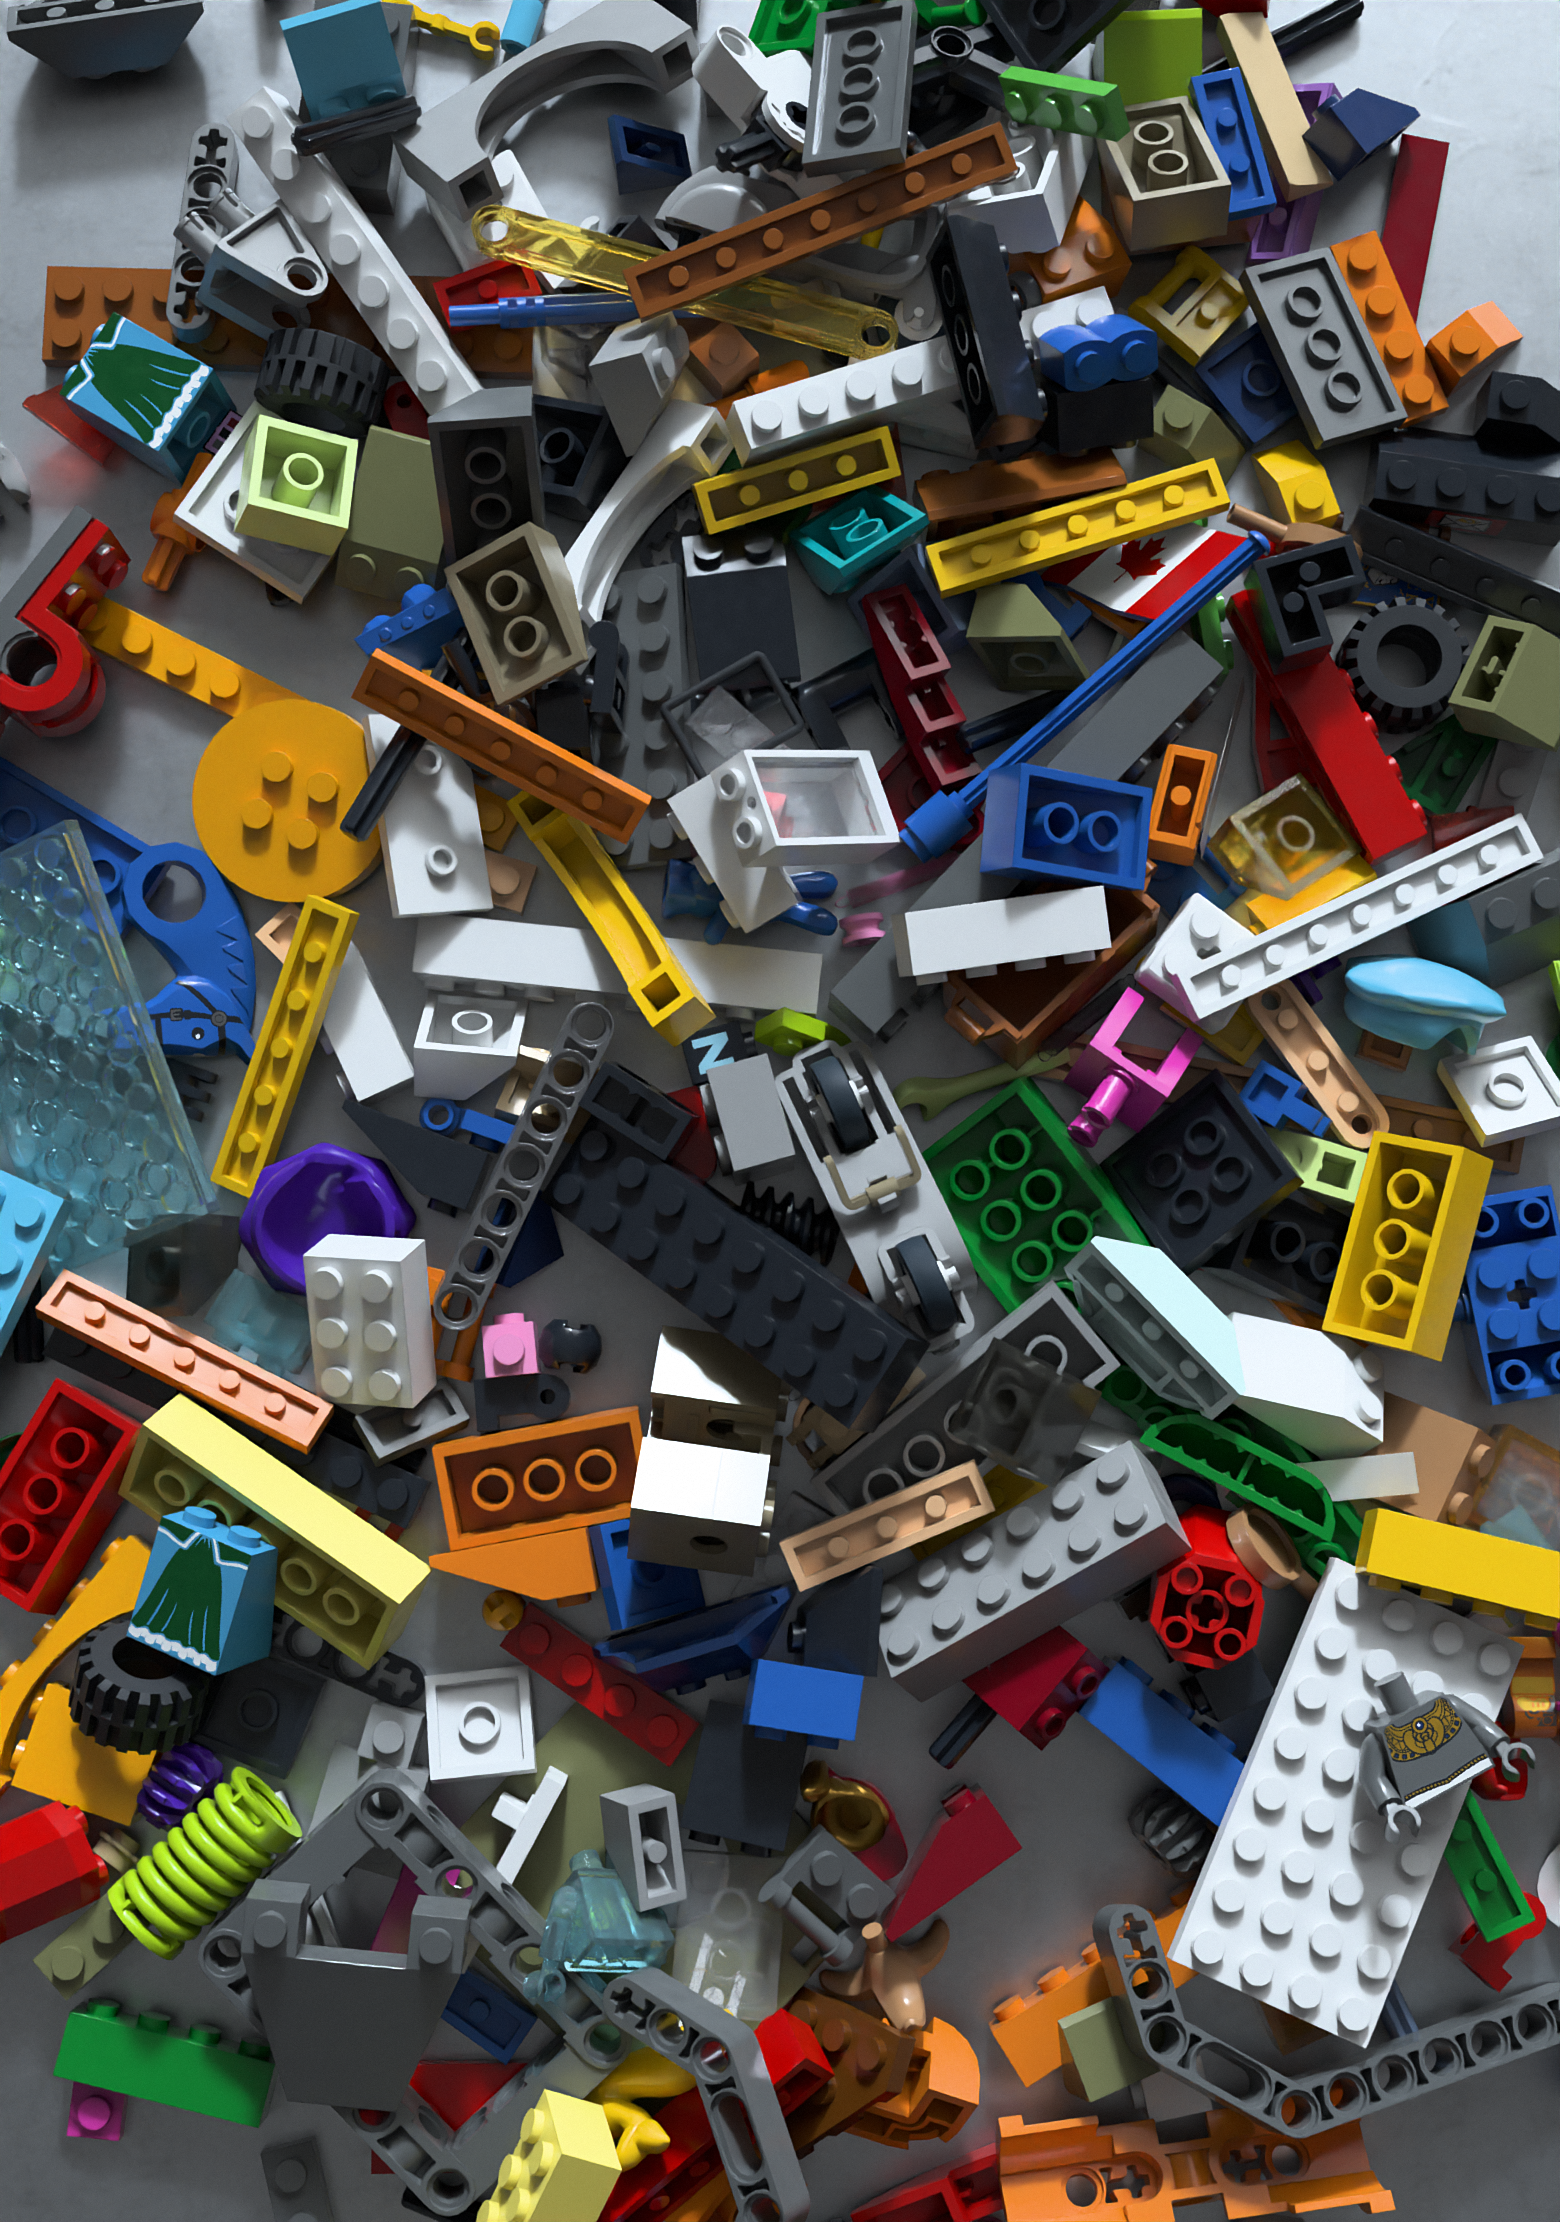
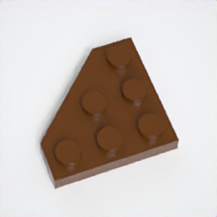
(867, 2064)

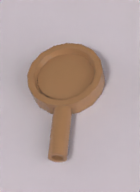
(1286, 537)
(1268, 1550)

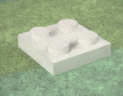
(1503, 1090)
(480, 1724)

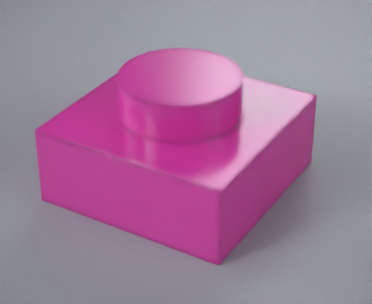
(97, 2113)

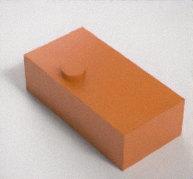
(539, 1477)

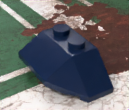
(700, 1642)

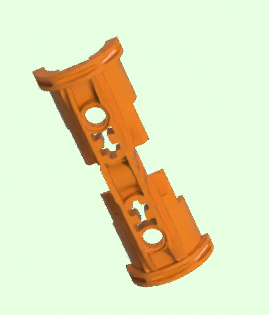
(1043, 2156)

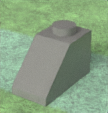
(645, 1844)

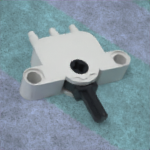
(767, 105)

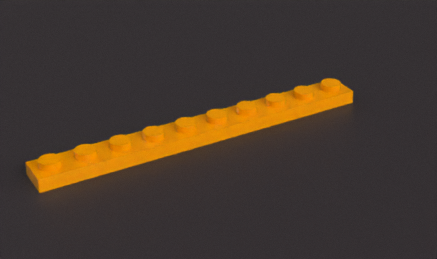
(229, 687)

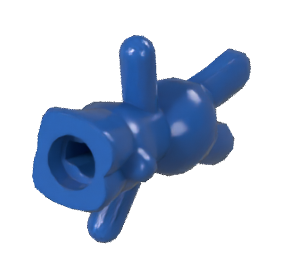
(688, 893)

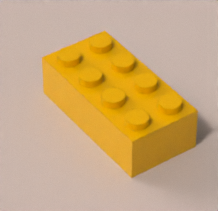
(1408, 1244)

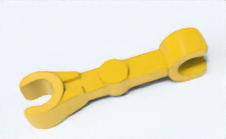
(442, 26)

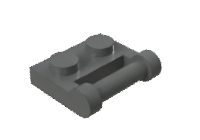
(839, 1882)

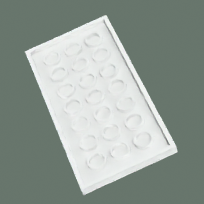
(1300, 1881)

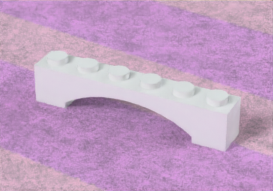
(680, 450)

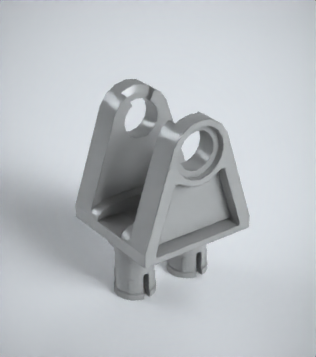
(251, 265)

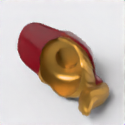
(856, 1817)

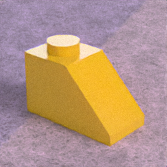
(1295, 485)

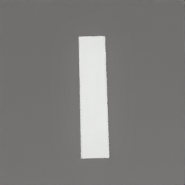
(1222, 767)
(1357, 1477)

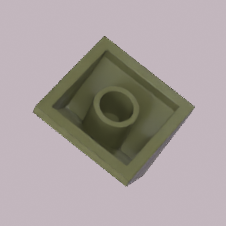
(1096, 2052)

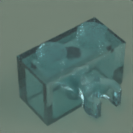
(262, 1321)

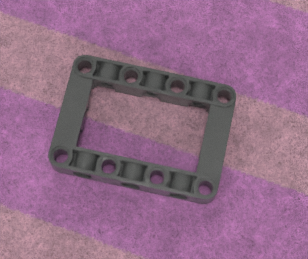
(415, 2138)

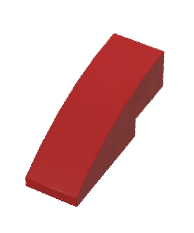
(948, 2193)

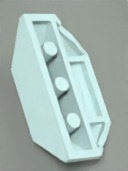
(1159, 1323)

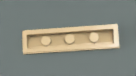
(1273, 104)

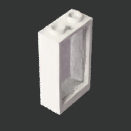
(805, 807)

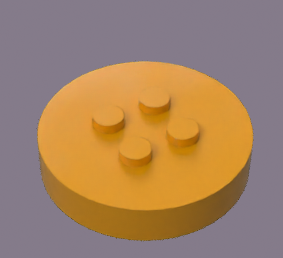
(276, 797)

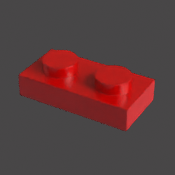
(485, 286)

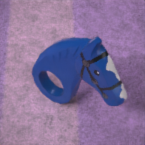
(214, 988)

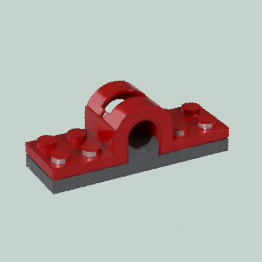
(42, 623)

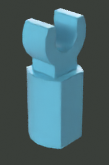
(522, 25)

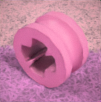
(862, 929)

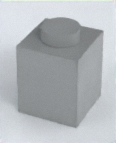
(392, 1734)

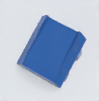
(417, 632)

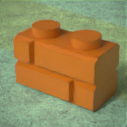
(1181, 804)

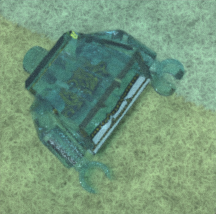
(596, 1929)

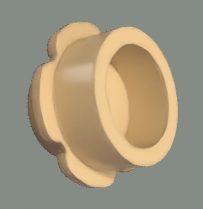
(117, 1850)

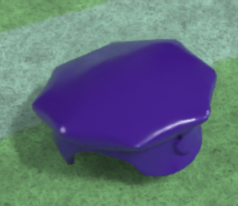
(317, 1196)

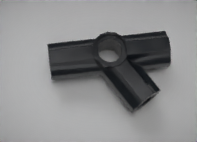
(963, 63)

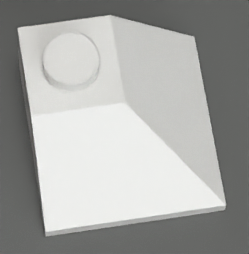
(466, 1042)

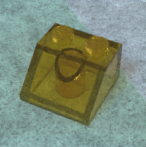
(1283, 841)

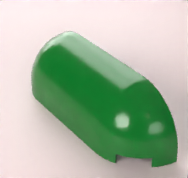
(1245, 1470)

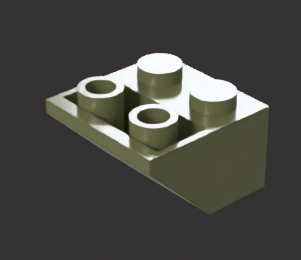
(1511, 685)

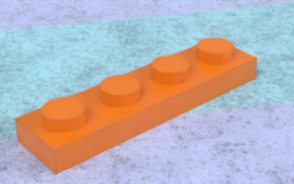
(1390, 326)

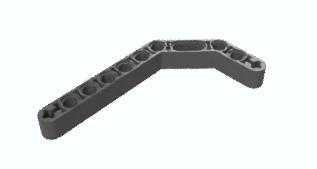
(648, 2009)
(1310, 2088)

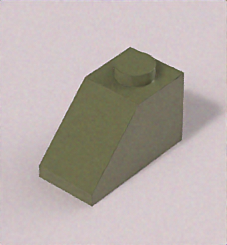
(1190, 434)

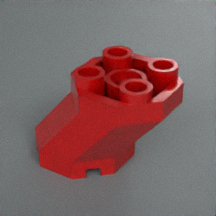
(1206, 1600)
(46, 1868)

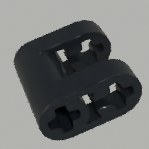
(838, 691)

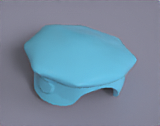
(1418, 1001)

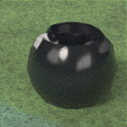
(570, 1346)

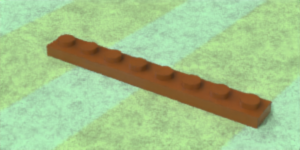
(820, 222)

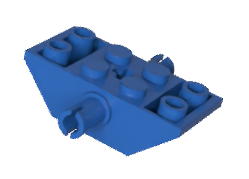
(1506, 1342)

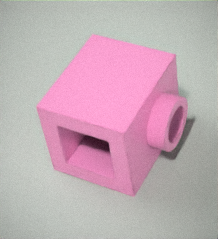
(511, 1347)

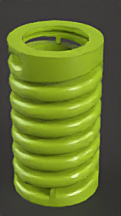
(196, 1859)

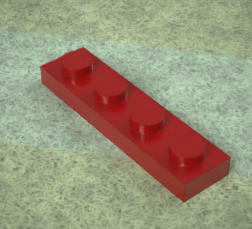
(613, 1696)

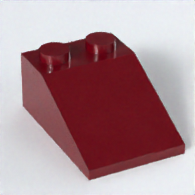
(956, 1851)

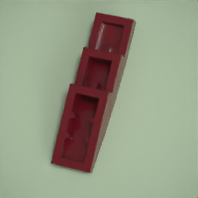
(916, 683)

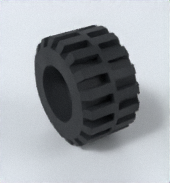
(322, 381)
(1423, 633)
(134, 1693)

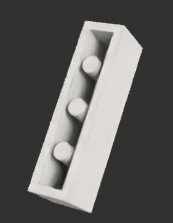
(1001, 932)

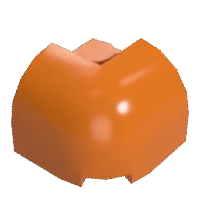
(936, 2092)

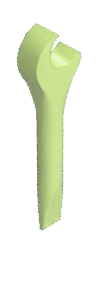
(938, 1093)

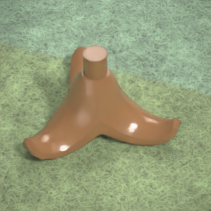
(891, 1974)

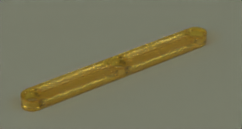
(755, 304)

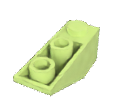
(1328, 1169)

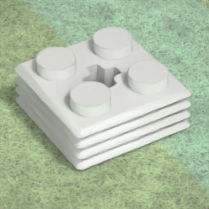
(517, 195)
(1194, 931)

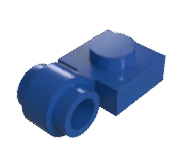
(485, 1131)

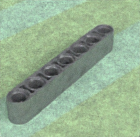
(522, 1191)

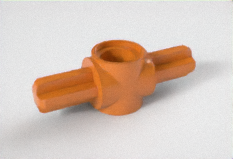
(172, 539)

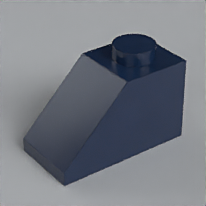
(1356, 129)

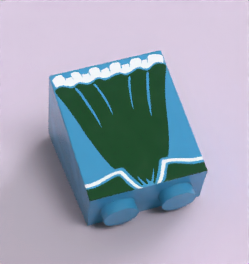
(146, 396)
(207, 1593)

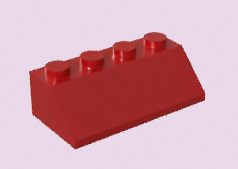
(60, 1494)

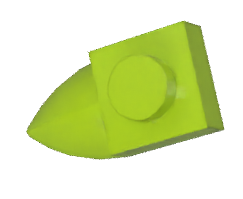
(793, 1031)

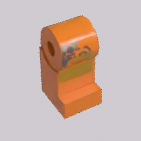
(1530, 1696)

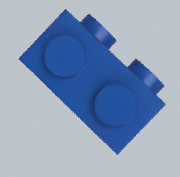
(802, 1702)

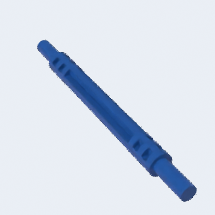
(552, 311)

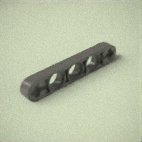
(199, 172)

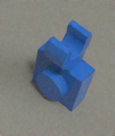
(1278, 1097)

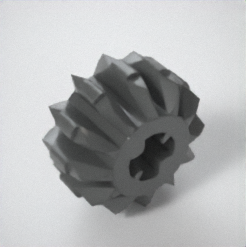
(1171, 1833)

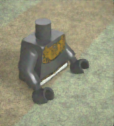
(1427, 1749)

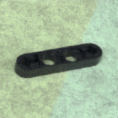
(329, 1664)

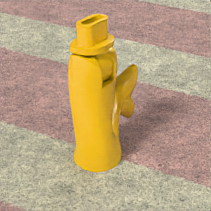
(641, 2075)

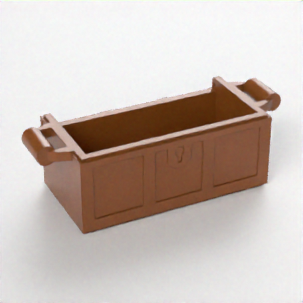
(1024, 1007)

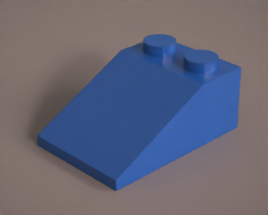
(1065, 828)

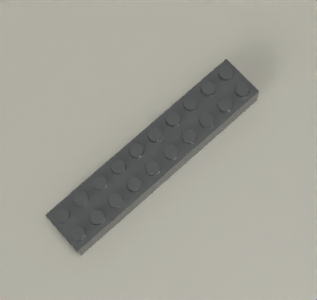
(1112, 746)

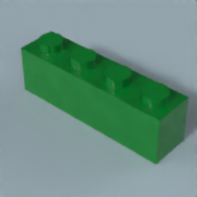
(168, 2062)

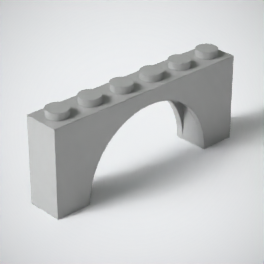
(611, 43)

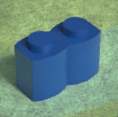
(1094, 354)

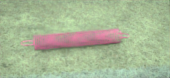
(945, 863)

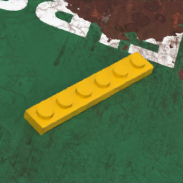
(1077, 528)
(285, 1043)

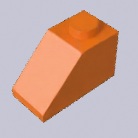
(1470, 345)

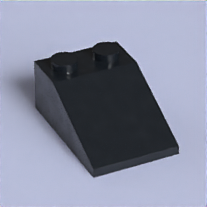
(577, 455)
(741, 604)
(1287, 1254)

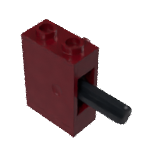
(1030, 1688)

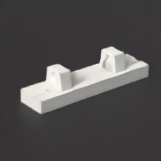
(526, 1823)

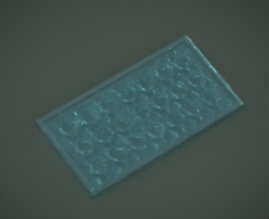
(80, 1062)

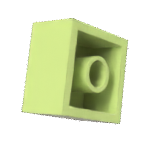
(296, 485)

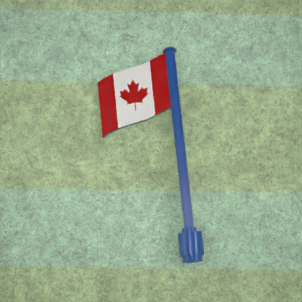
(1145, 579)

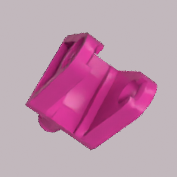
(1116, 1084)

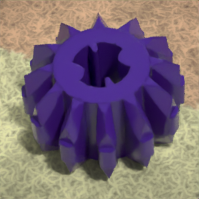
(178, 1785)

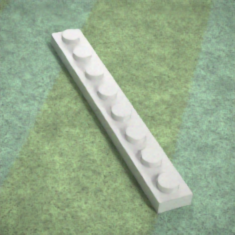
(1355, 917)

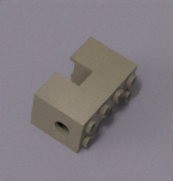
(707, 1456)

